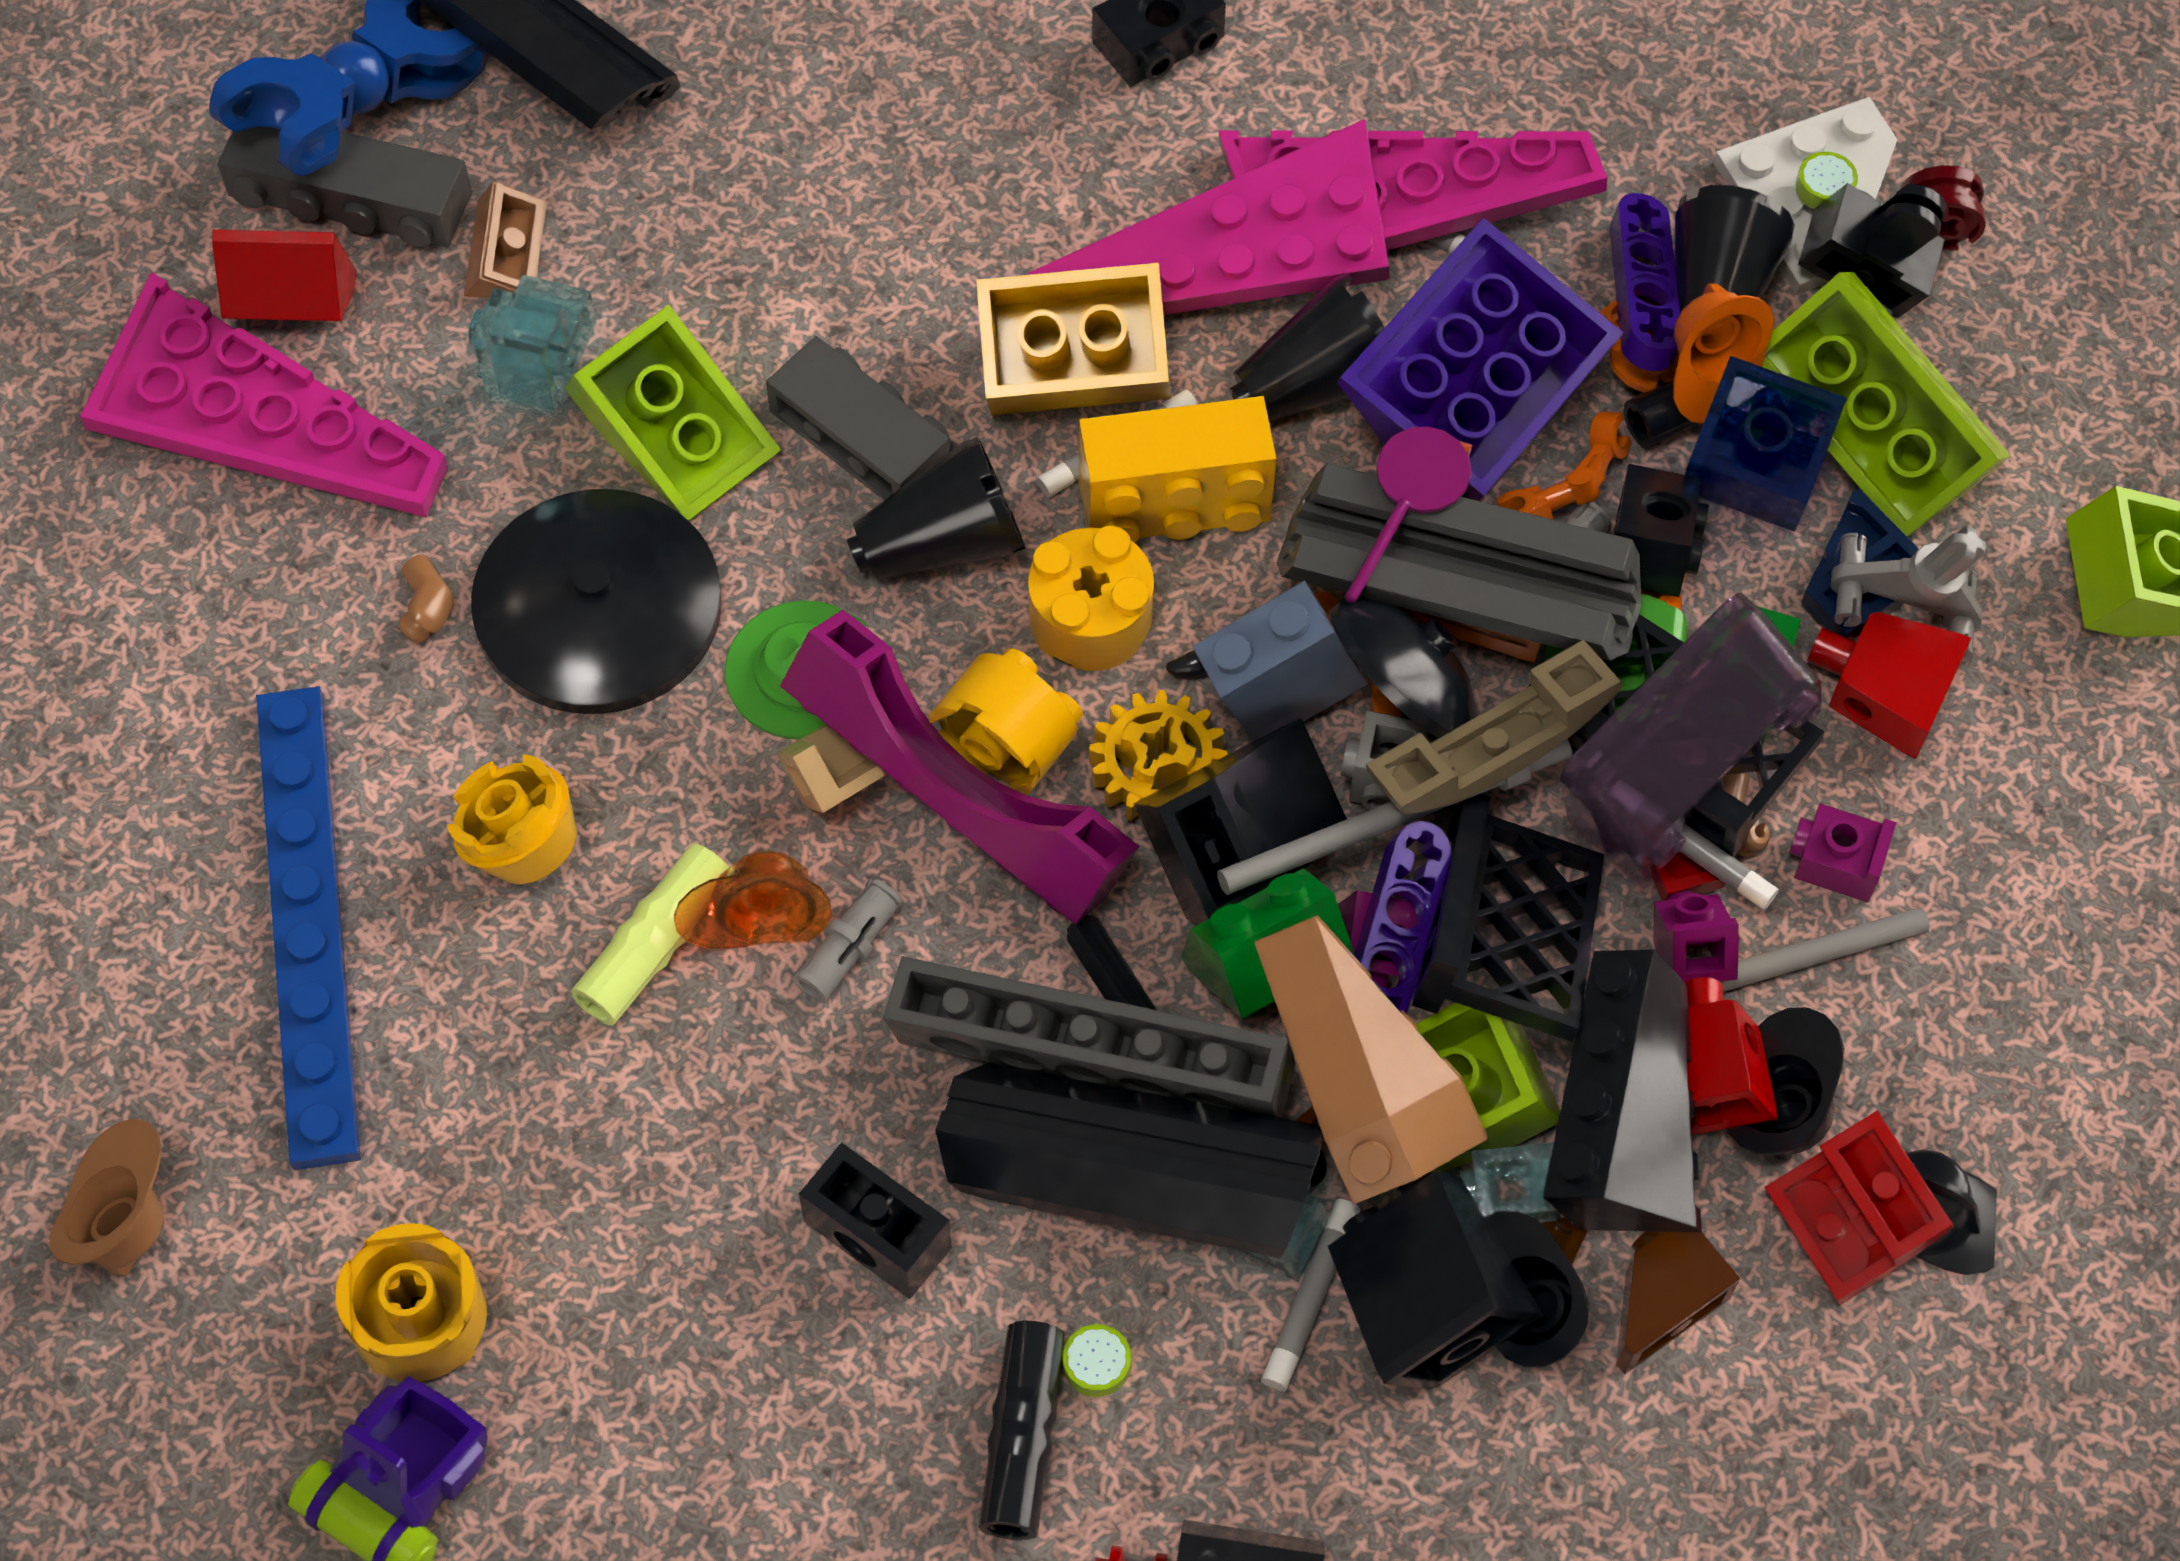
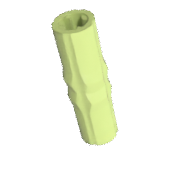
(644, 940)

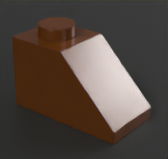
(1667, 1290)

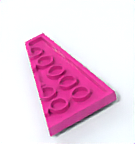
(1451, 183)
(1261, 233)
(237, 402)

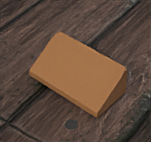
(504, 240)

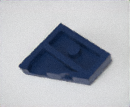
(1884, 544)

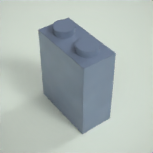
(1279, 663)

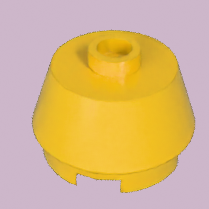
(514, 820)

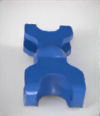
(318, 96)

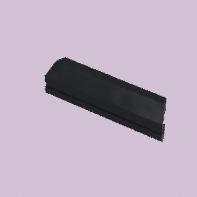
(564, 54)
(1128, 1157)

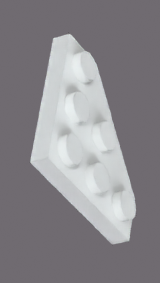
(1774, 159)

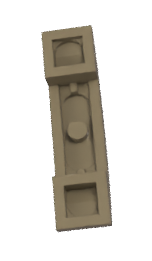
(1502, 740)

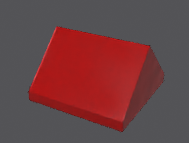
(282, 275)

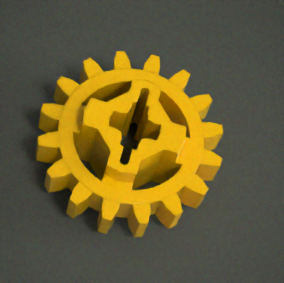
(1141, 737)

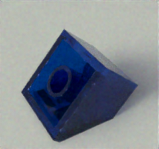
(1764, 442)

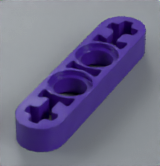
(1634, 278)
(1378, 932)

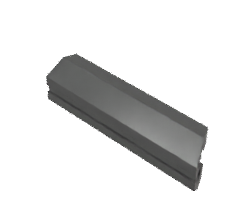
(1469, 564)

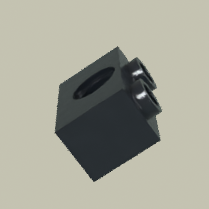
(1152, 35)
(1665, 524)
(875, 1220)

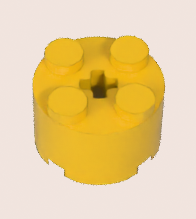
(1090, 597)
(1007, 718)
(377, 1295)

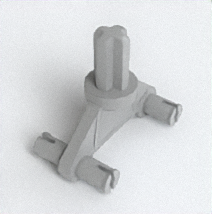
(1930, 580)

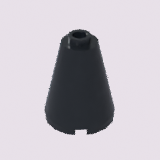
(1728, 241)
(1310, 353)
(939, 519)

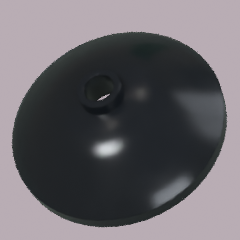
(1407, 662)

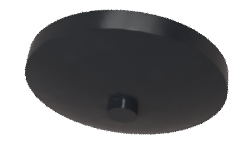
(596, 601)

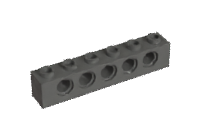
(1087, 1038)

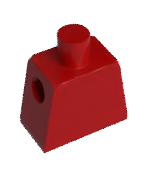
(1891, 676)
(1726, 1062)

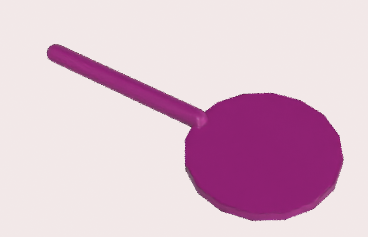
(1419, 473)

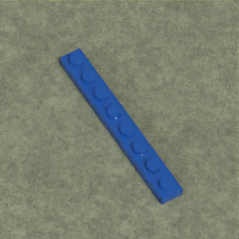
(307, 930)

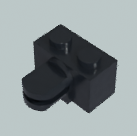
(1885, 244)

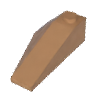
(1372, 1078)

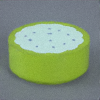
(1823, 176)
(1096, 1360)

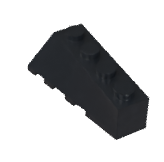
(1627, 1106)

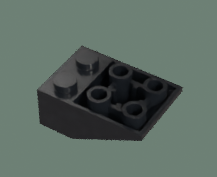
(1236, 811)

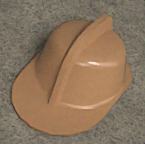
(111, 1204)

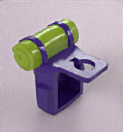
(393, 1474)

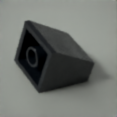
(1430, 1283)

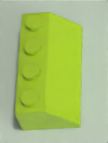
(1902, 424)

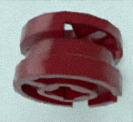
(1963, 197)

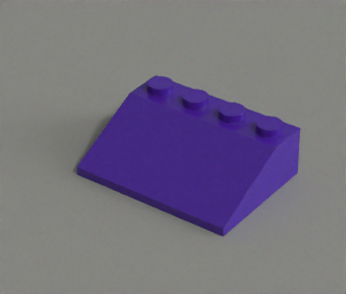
(1481, 354)

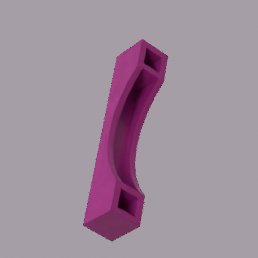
(858, 691)

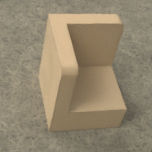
(827, 768)

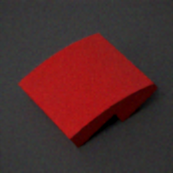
(1859, 1207)

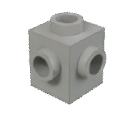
(1378, 736)

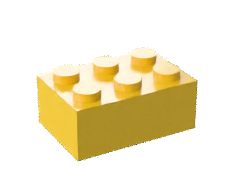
(1073, 339)
(1178, 469)

